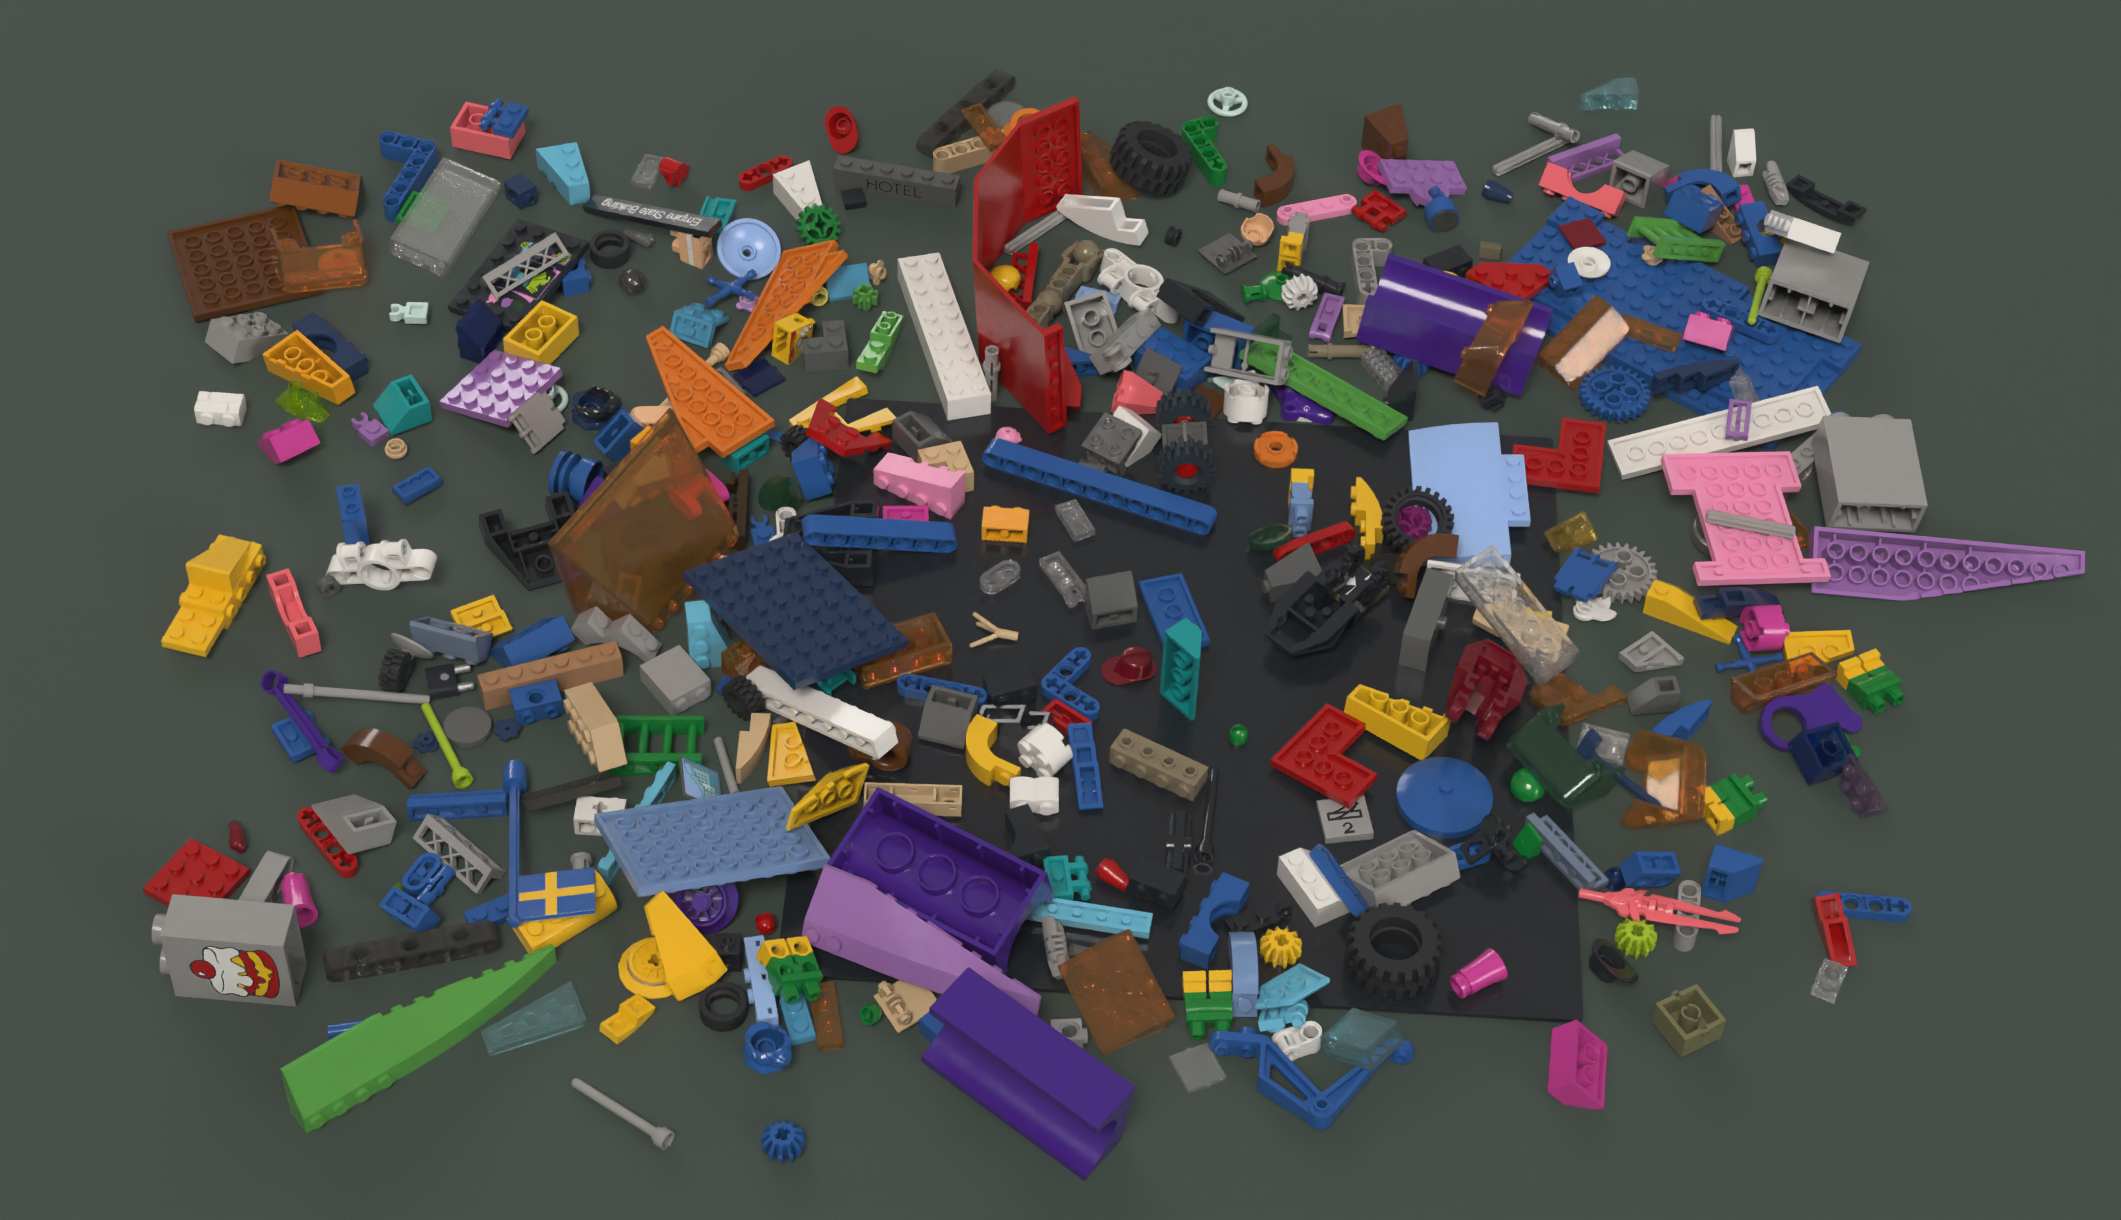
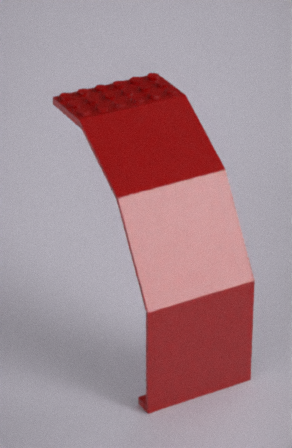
(1015, 187)

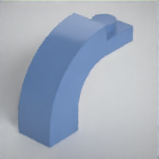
(1244, 967)

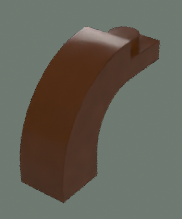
(1279, 184)
(1417, 553)
(386, 750)

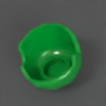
(1525, 786)

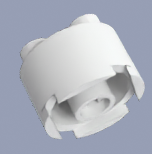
(1245, 401)
(1044, 750)

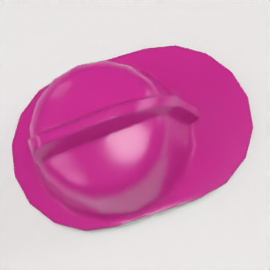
(1368, 169)

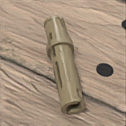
(1336, 351)

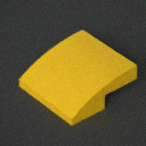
(483, 615)

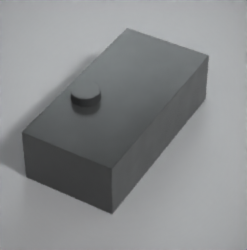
(1426, 619)

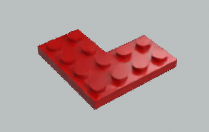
(1574, 464)
(1317, 757)

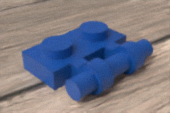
(509, 121)

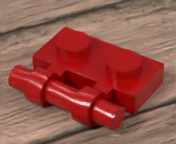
(1382, 207)

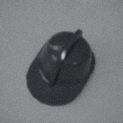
(1609, 963)

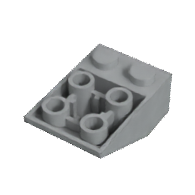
(243, 336)
(356, 822)

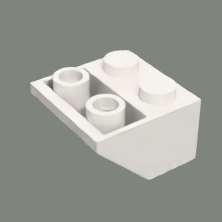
(1147, 440)

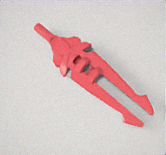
(1635, 903)

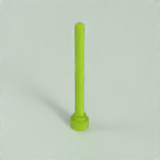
(1762, 278)
(460, 776)

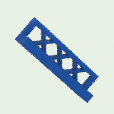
(458, 804)

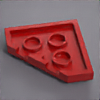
(1512, 278)

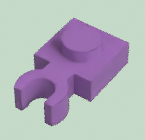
(370, 431)

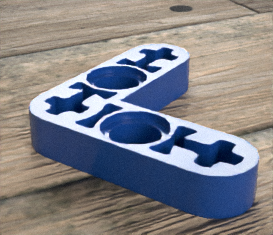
(1064, 686)

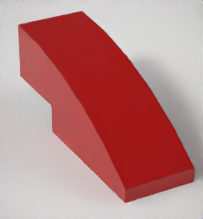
(1834, 929)

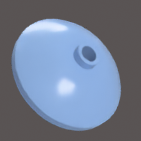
(754, 238)

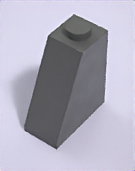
(1288, 570)

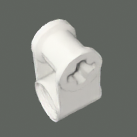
(1296, 1040)

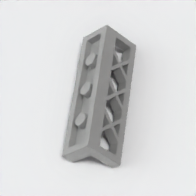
(525, 256)
(464, 847)

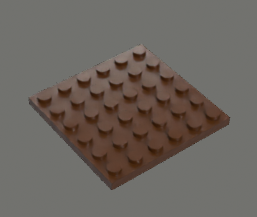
(230, 263)

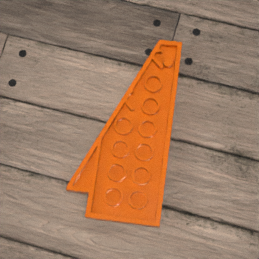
(789, 287)
(703, 400)

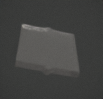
(1197, 1068)

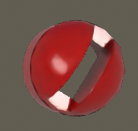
(765, 923)

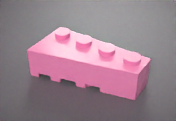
(922, 484)

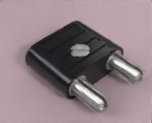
(443, 683)

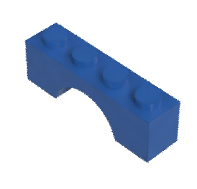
(1225, 898)

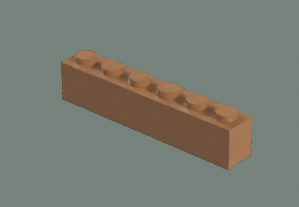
(569, 670)

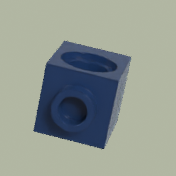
(520, 191)

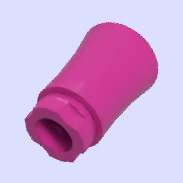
(296, 892)
(1478, 974)

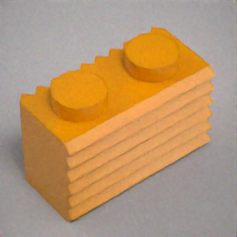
(1005, 524)

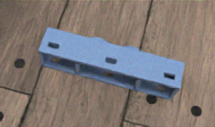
(761, 990)

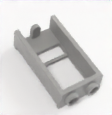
(1224, 350)

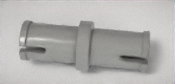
(1239, 200)

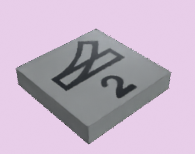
(1344, 824)

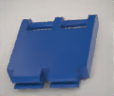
(1582, 576)

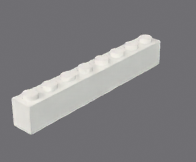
(825, 714)

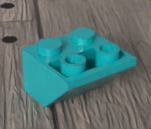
(403, 405)

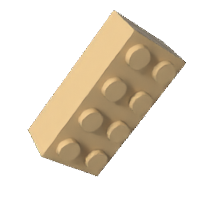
(594, 727)

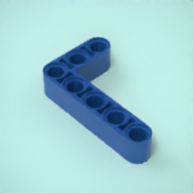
(420, 162)

